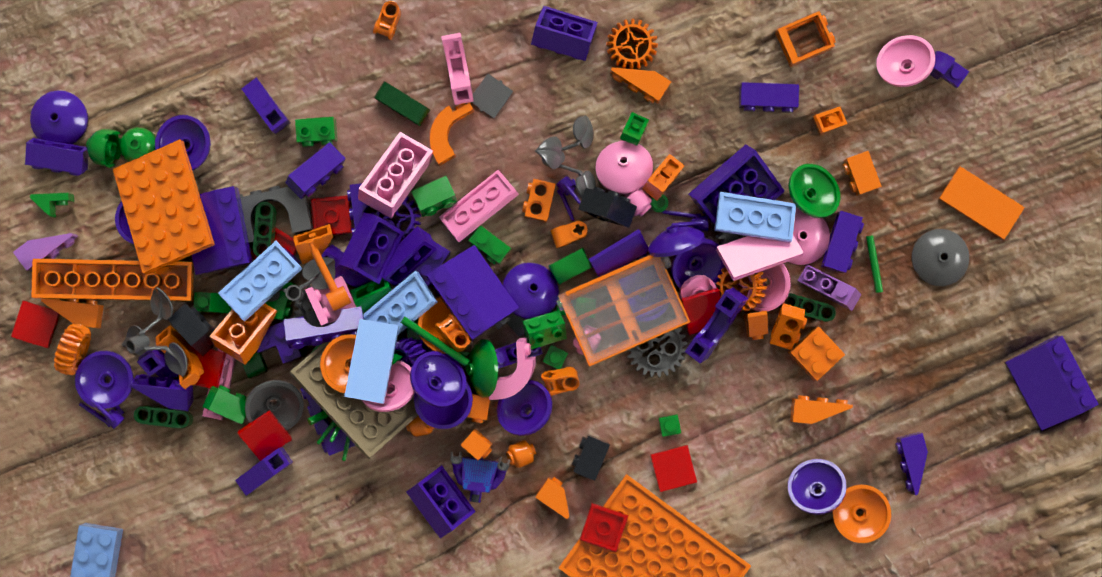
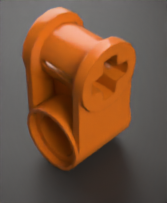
(387, 21)
(565, 234)
(453, 331)
(559, 380)

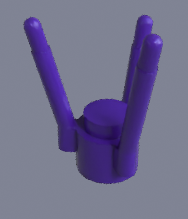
(567, 187)
(699, 222)
(111, 418)

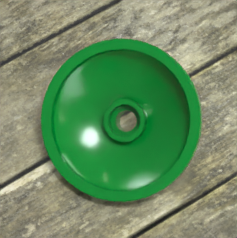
(814, 190)
(483, 368)

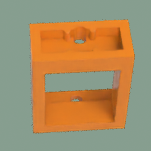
(787, 46)

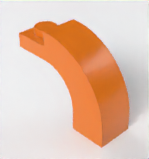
(440, 131)
(194, 366)

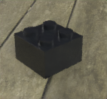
(607, 206)
(193, 328)
(590, 457)

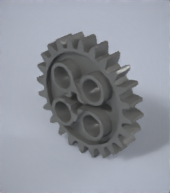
(666, 360)

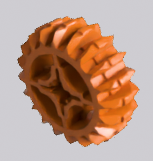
(627, 28)
(756, 285)
(72, 349)

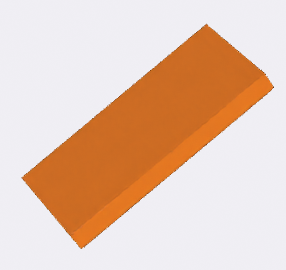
(981, 203)

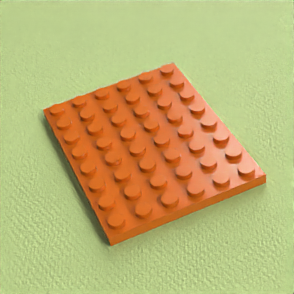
(653, 543)

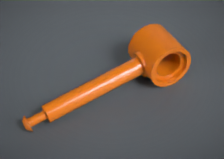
(337, 296)

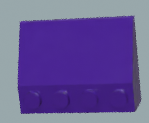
(740, 175)
(228, 231)
(472, 292)
(1051, 382)

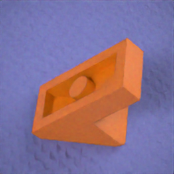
(829, 120)

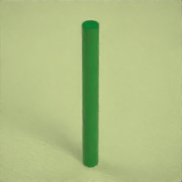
(435, 341)

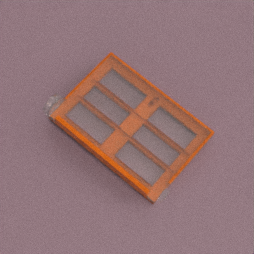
(623, 308)

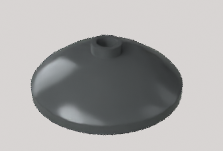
(928, 262)
(287, 407)

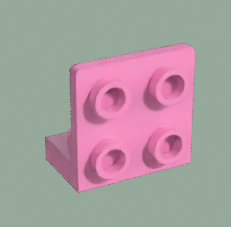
(322, 306)

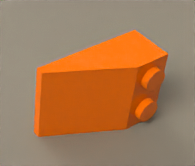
(243, 338)

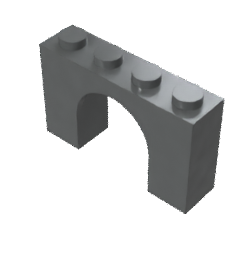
(297, 209)

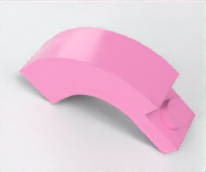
(457, 68)
(512, 384)

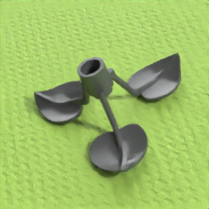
(552, 154)
(295, 293)
(139, 343)

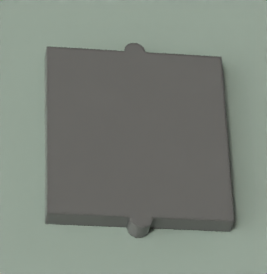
(491, 95)

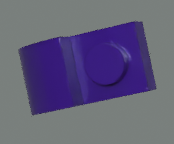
(948, 69)
(154, 362)

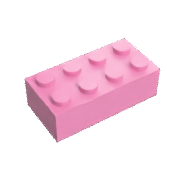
(395, 175)

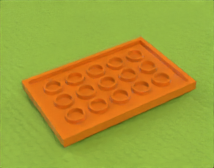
(163, 207)

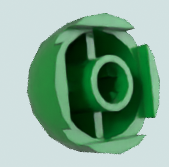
(137, 143)
(104, 147)

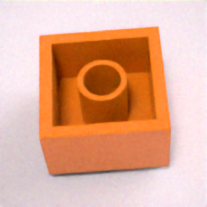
(816, 353)

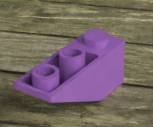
(43, 248)
(830, 287)

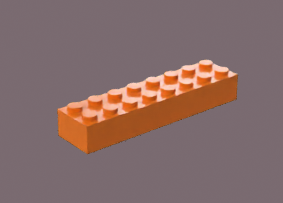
(109, 280)

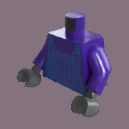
(478, 474)

